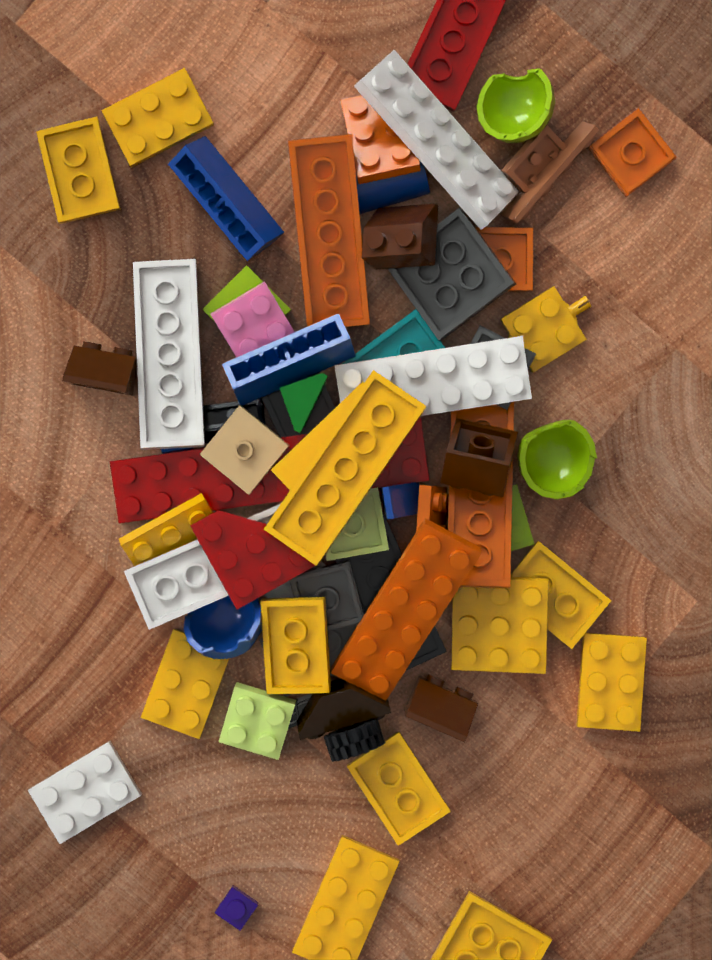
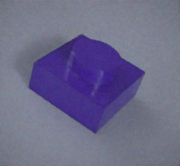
(236, 907)

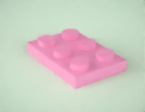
(252, 320)

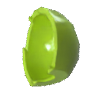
(516, 106)
(557, 459)

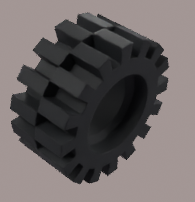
(354, 741)

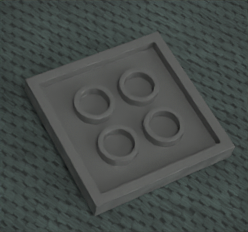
(462, 280)

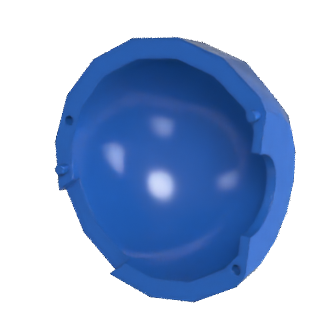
(222, 630)

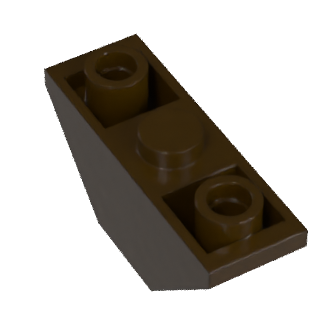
(339, 710)

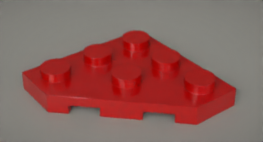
(246, 556)

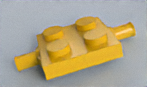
(547, 326)

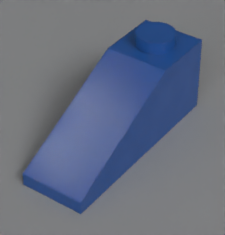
(400, 500)

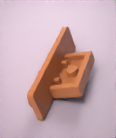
(540, 164)

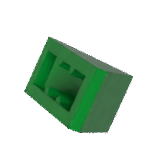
(301, 399)

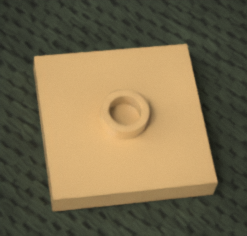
(244, 449)

